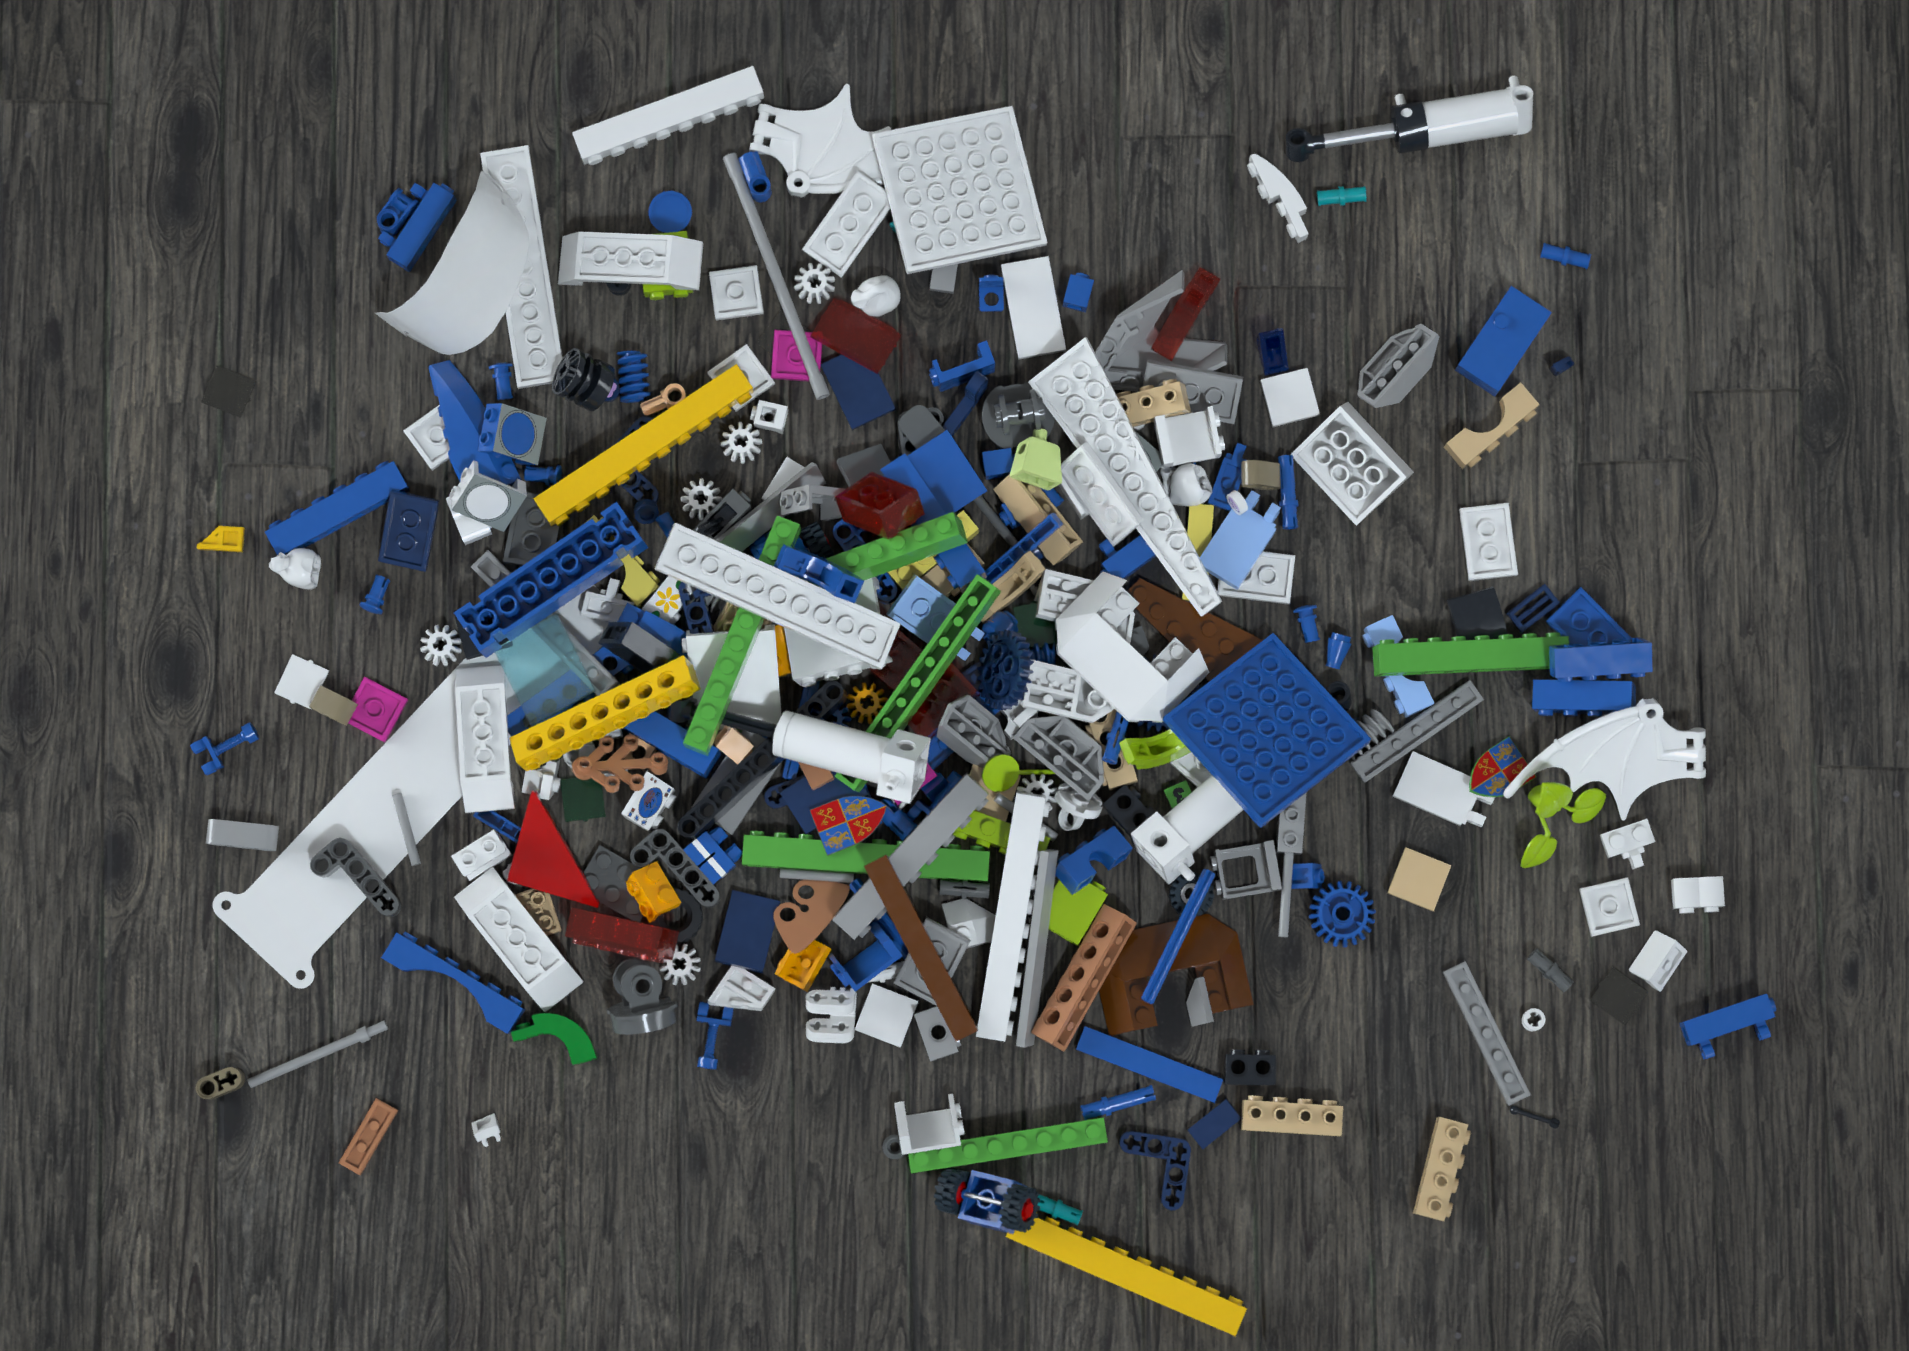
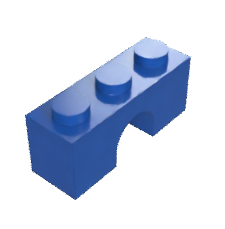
(1106, 847)

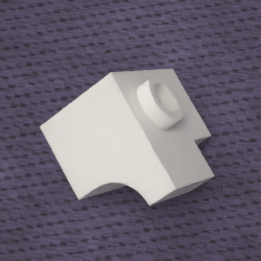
(1016, 718)
(543, 780)

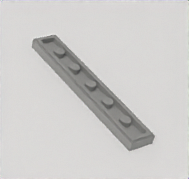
(764, 515)
(1416, 731)
(1486, 1033)

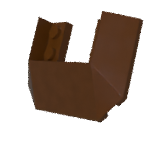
(1207, 947)

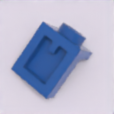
(1307, 876)

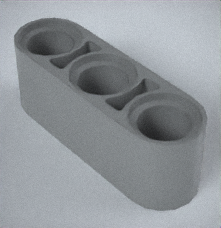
(242, 835)

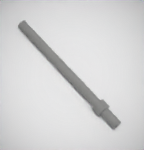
(362, 1035)

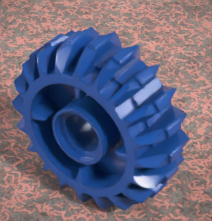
(1352, 903)

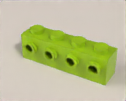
(990, 831)

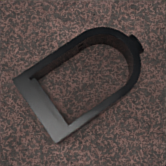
(636, 646)

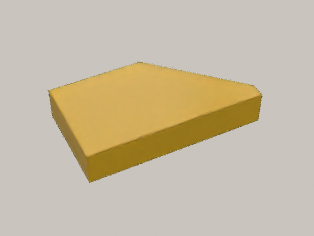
(224, 539)

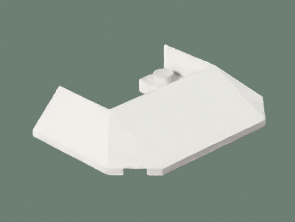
(1113, 666)
(1056, 687)

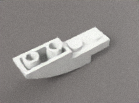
(1276, 187)

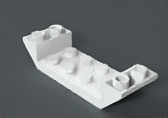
(630, 259)
(483, 739)
(518, 939)

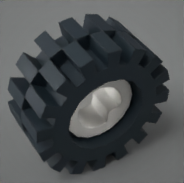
(1178, 898)

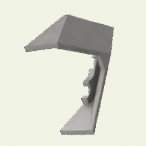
(1132, 334)

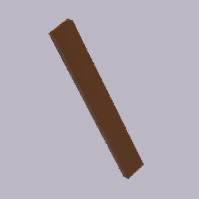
(921, 948)

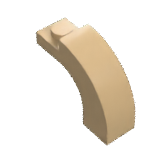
(1016, 582)

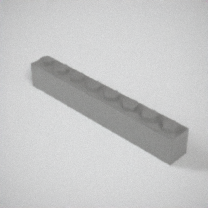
(914, 852)

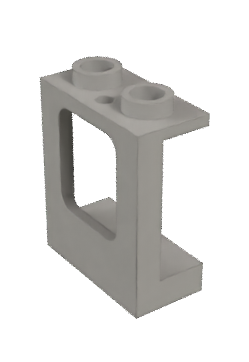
(802, 497)
(1266, 869)

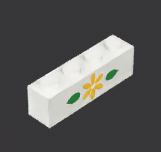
(667, 601)

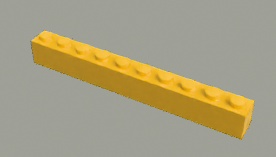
(644, 445)
(1133, 1274)

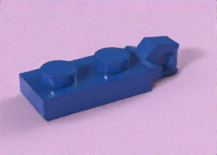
(1228, 478)

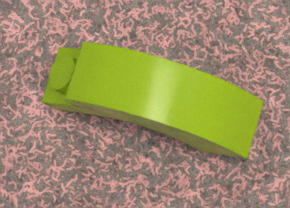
(1154, 750)

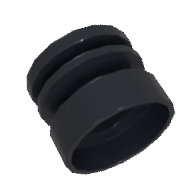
(583, 379)

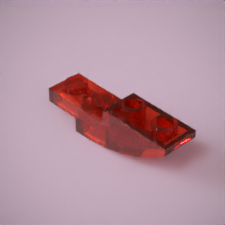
(1185, 314)

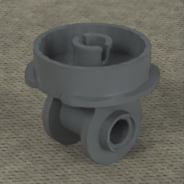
(1013, 414)
(641, 1005)

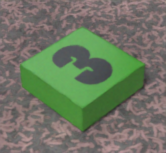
(1177, 793)

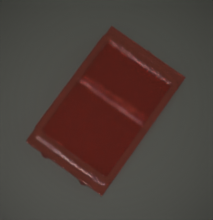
(856, 335)

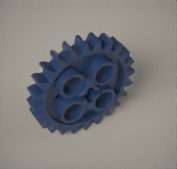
(1005, 670)

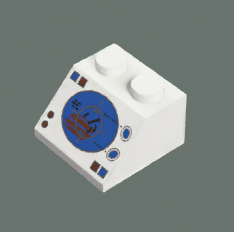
(648, 804)

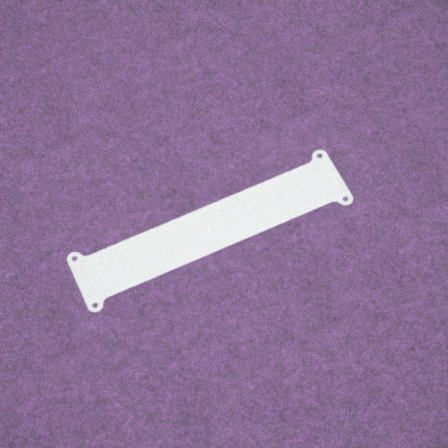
(295, 911)

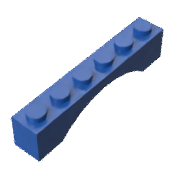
(497, 1009)

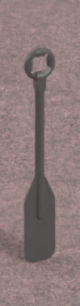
(920, 428)

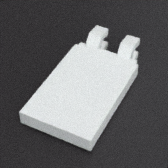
(1439, 791)

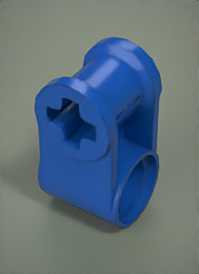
(398, 208)

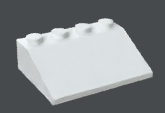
(1351, 463)

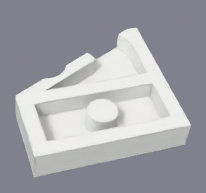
(741, 991)

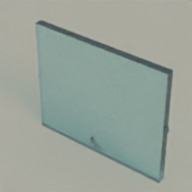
(544, 670)

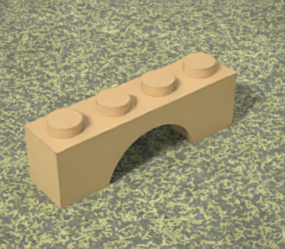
(1515, 407)

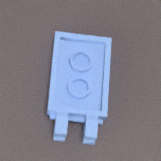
(1239, 542)
(923, 610)

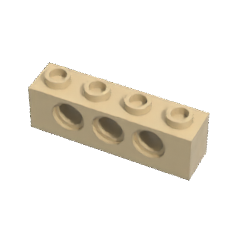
(1112, 777)

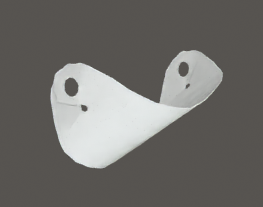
(472, 278)

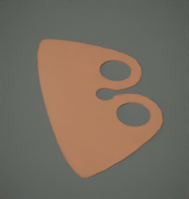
(807, 926)

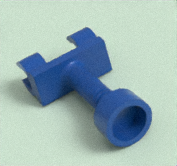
(247, 734)
(920, 806)
(707, 1060)

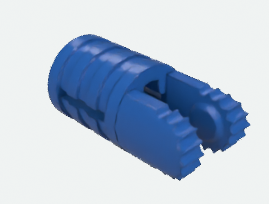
(897, 820)

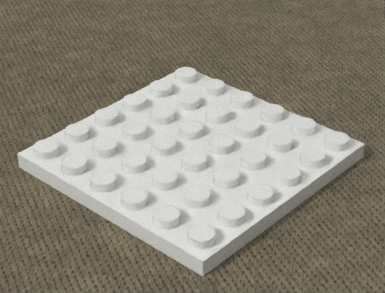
(959, 189)

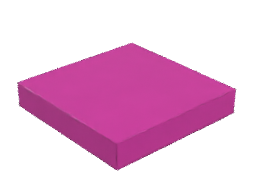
(786, 357)
(376, 709)

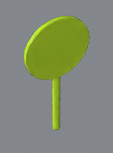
(1003, 771)

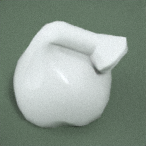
(877, 295)
(1186, 484)
(298, 568)

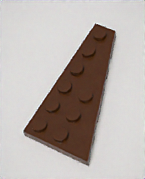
(1174, 617)

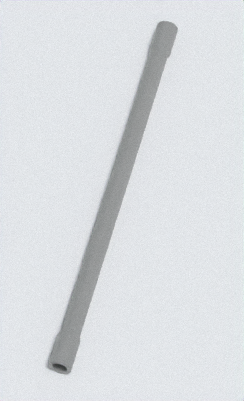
(815, 377)

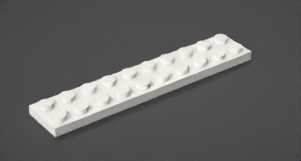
(531, 310)
(777, 596)

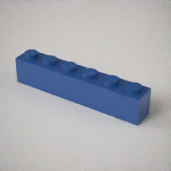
(337, 510)
(957, 561)

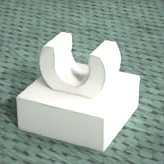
(486, 1128)

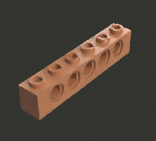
(1085, 988)

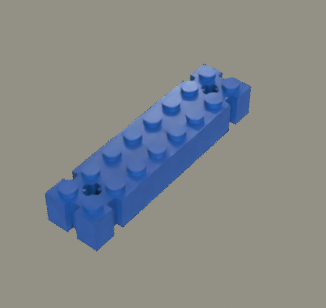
(550, 580)

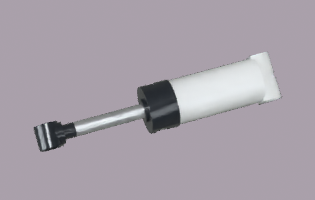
(1432, 123)

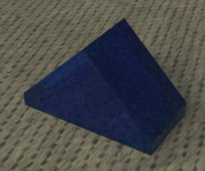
(1272, 351)

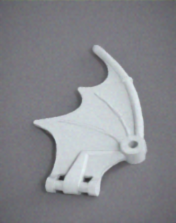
(818, 146)
(1623, 751)

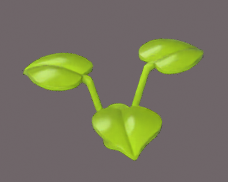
(1548, 800)

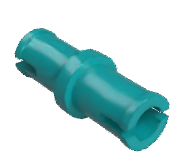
(1341, 196)
(1059, 1210)

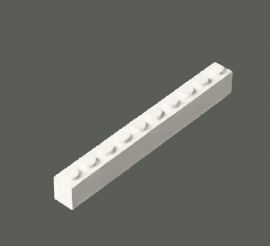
(1011, 916)

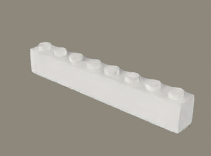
(668, 115)

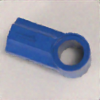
(755, 175)

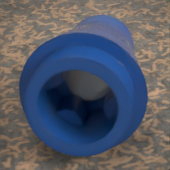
(1337, 649)

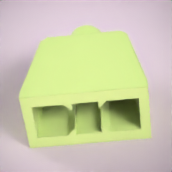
(1037, 462)

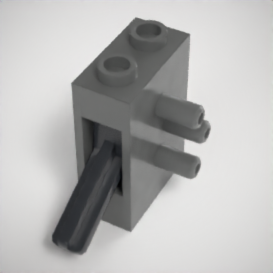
(725, 515)

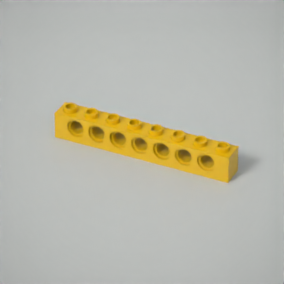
(613, 703)

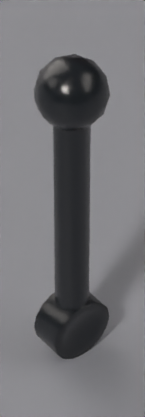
(1554, 1123)

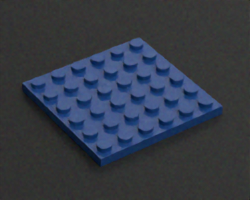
(1266, 730)

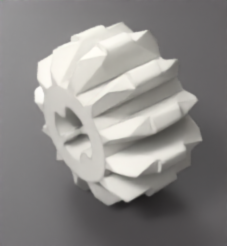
(805, 285)
(740, 451)
(695, 492)
(434, 641)
(1039, 785)
(681, 973)

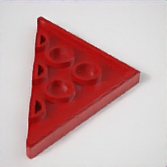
(545, 860)

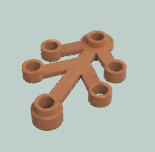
(617, 765)

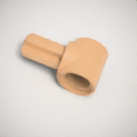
(661, 402)

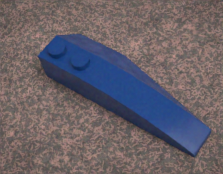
(463, 425)

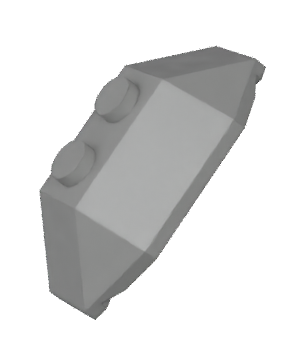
(1397, 366)
(972, 731)
(1065, 751)

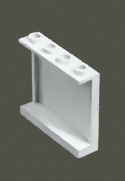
(817, 662)
(758, 686)

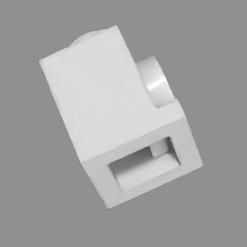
(778, 411)

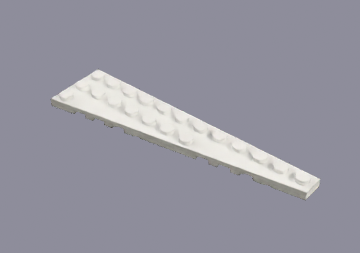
(1090, 412)

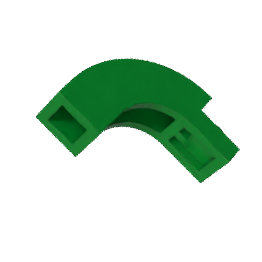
(573, 1035)

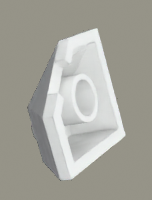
(970, 921)

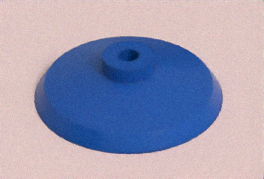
(670, 211)

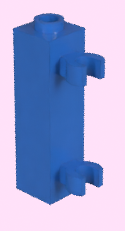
(421, 226)
(1127, 559)
(1729, 1019)

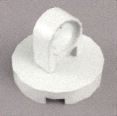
(1077, 805)

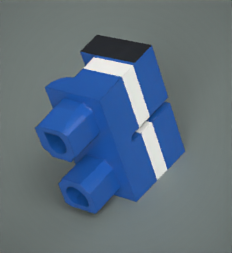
(720, 863)

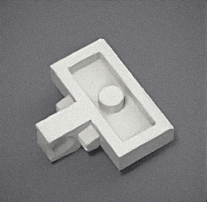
(606, 605)
(1628, 842)

